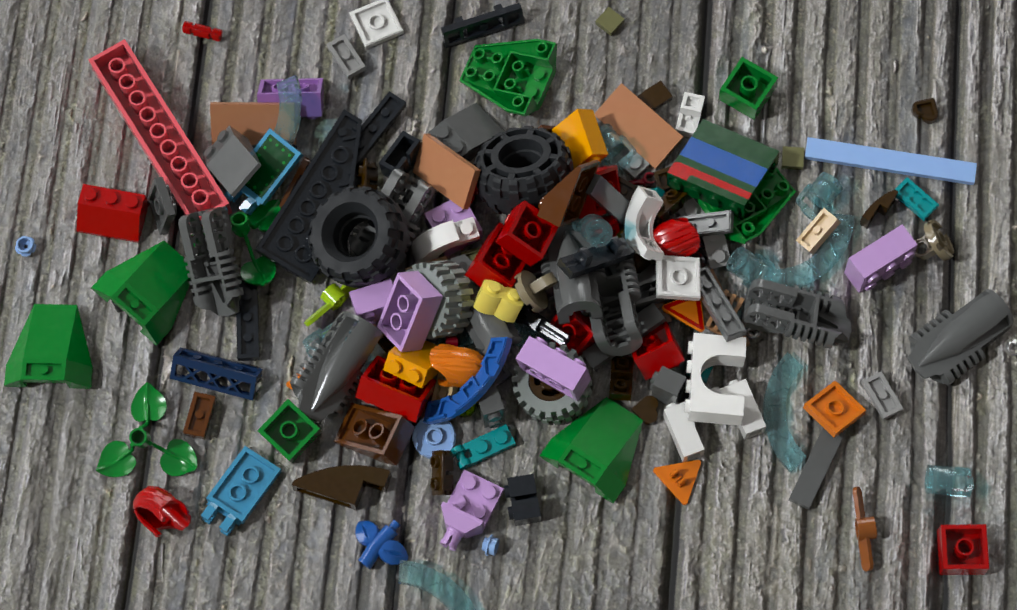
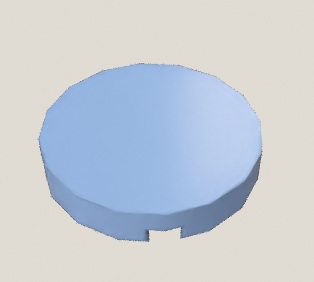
(433, 437)

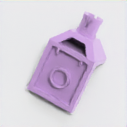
(469, 508)

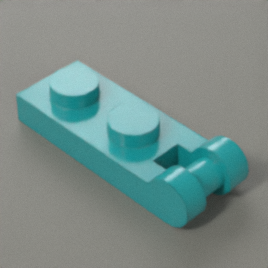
(483, 447)

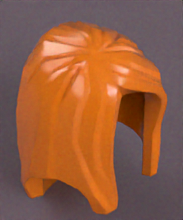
(455, 364)

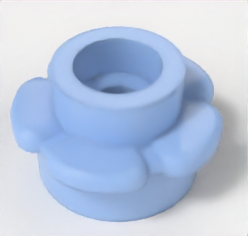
(21, 242)
(490, 545)

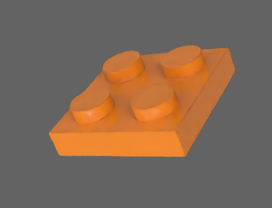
(834, 409)

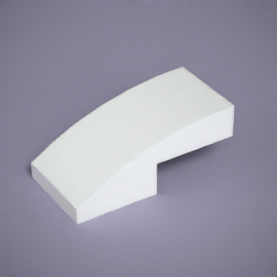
(689, 114)

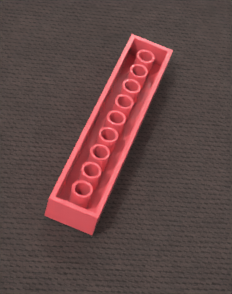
(157, 130)

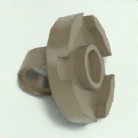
(935, 241)
(533, 290)

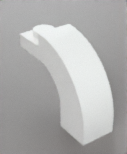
(639, 223)
(443, 237)

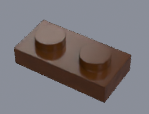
(199, 415)

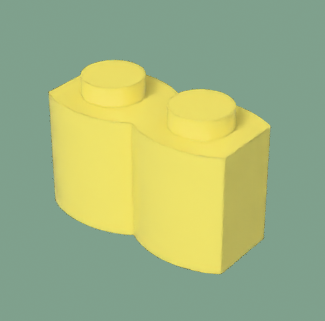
(498, 301)

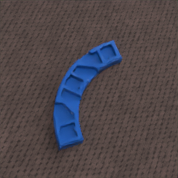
(452, 406)

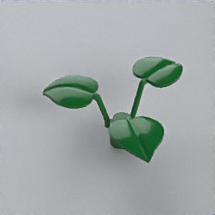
(260, 270)
(118, 460)

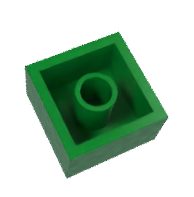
(748, 88)
(289, 431)

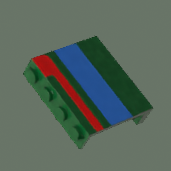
(721, 167)

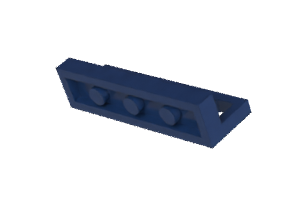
(219, 367)

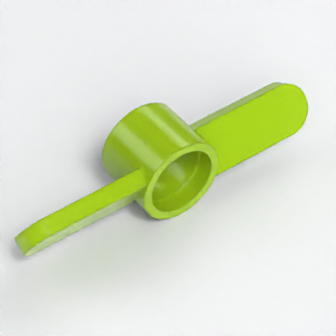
(333, 297)

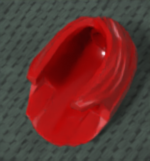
(677, 237)
(160, 510)

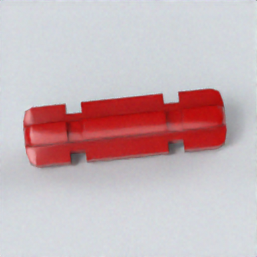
(202, 31)

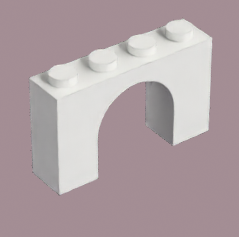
(703, 403)
(685, 433)

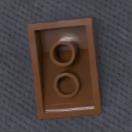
(568, 197)
(375, 433)

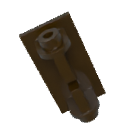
(367, 173)
(673, 202)
(440, 482)

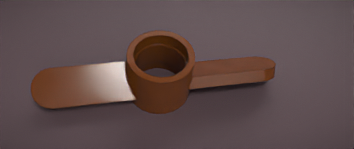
(865, 530)

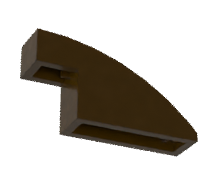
(343, 483)

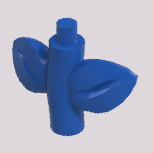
(379, 543)

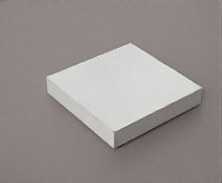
(376, 23)
(678, 278)

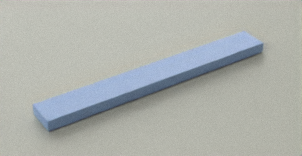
(890, 161)

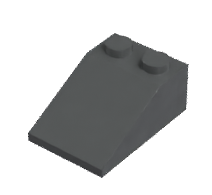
(466, 131)
(232, 160)

